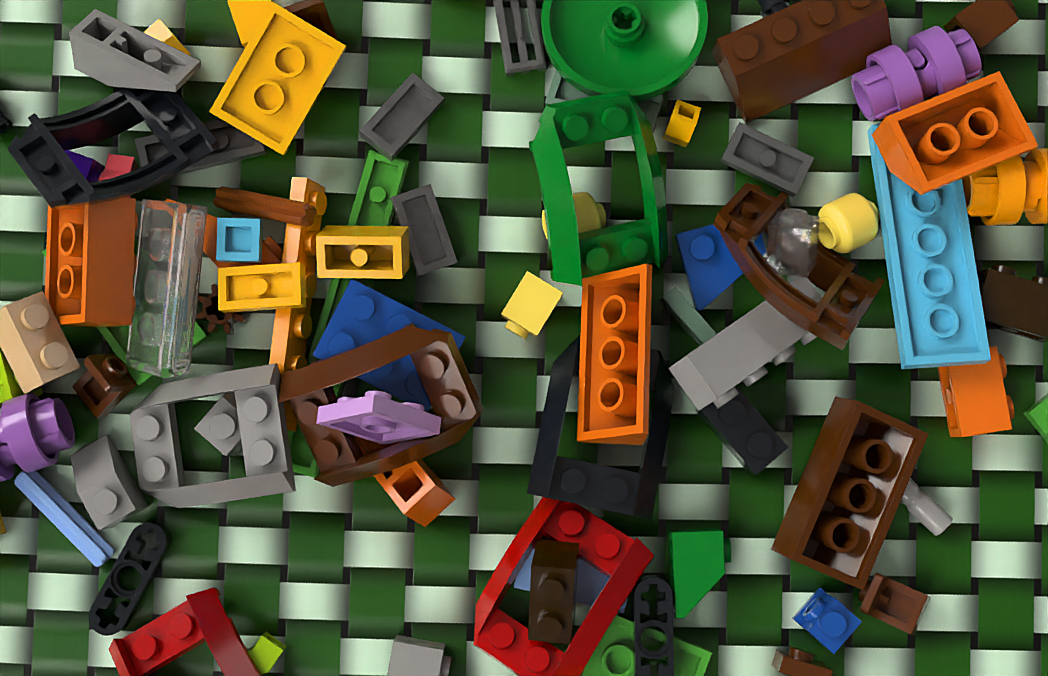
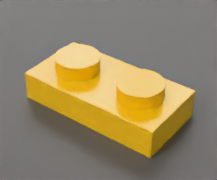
(261, 287)

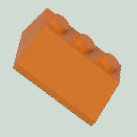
(954, 135)
(92, 263)

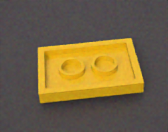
(278, 78)

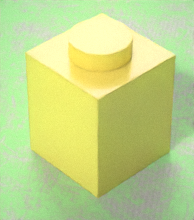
(530, 306)

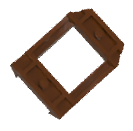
(846, 295)
(442, 377)

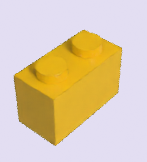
(363, 252)

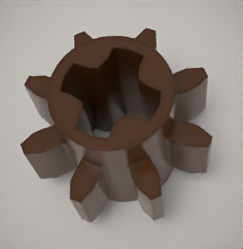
(210, 305)

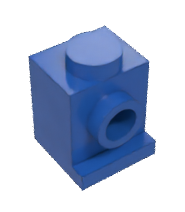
(827, 620)

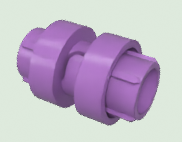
(931, 67)
(33, 433)

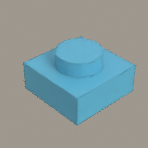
(239, 240)

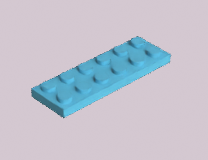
(930, 271)

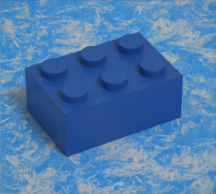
(366, 316)

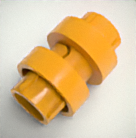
(1010, 189)

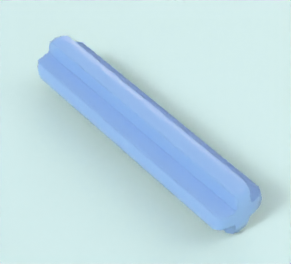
(64, 517)

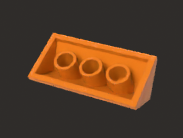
(615, 357)

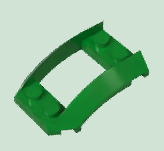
(611, 247)

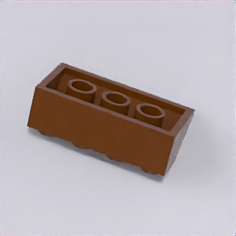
(799, 52)
(849, 491)

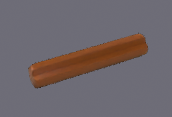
(265, 206)

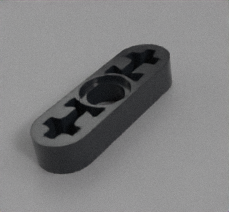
(663, 605)
(125, 610)

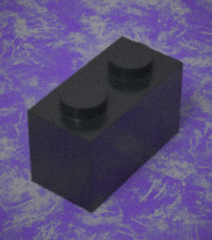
(744, 432)

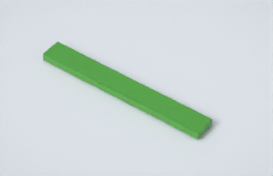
(371, 207)

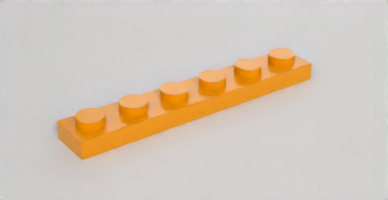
(294, 325)

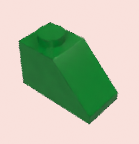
(695, 565)

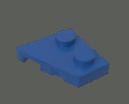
(708, 263)

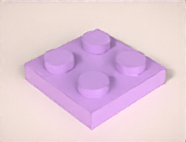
(379, 418)

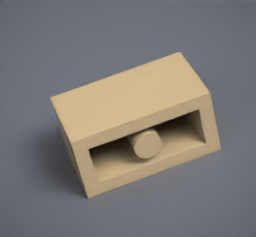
(34, 342)

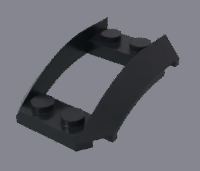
(61, 183)
(594, 483)

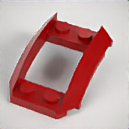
(601, 548)
(180, 631)

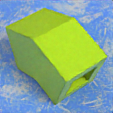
(266, 652)

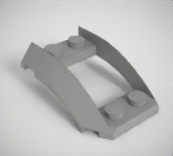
(261, 431)

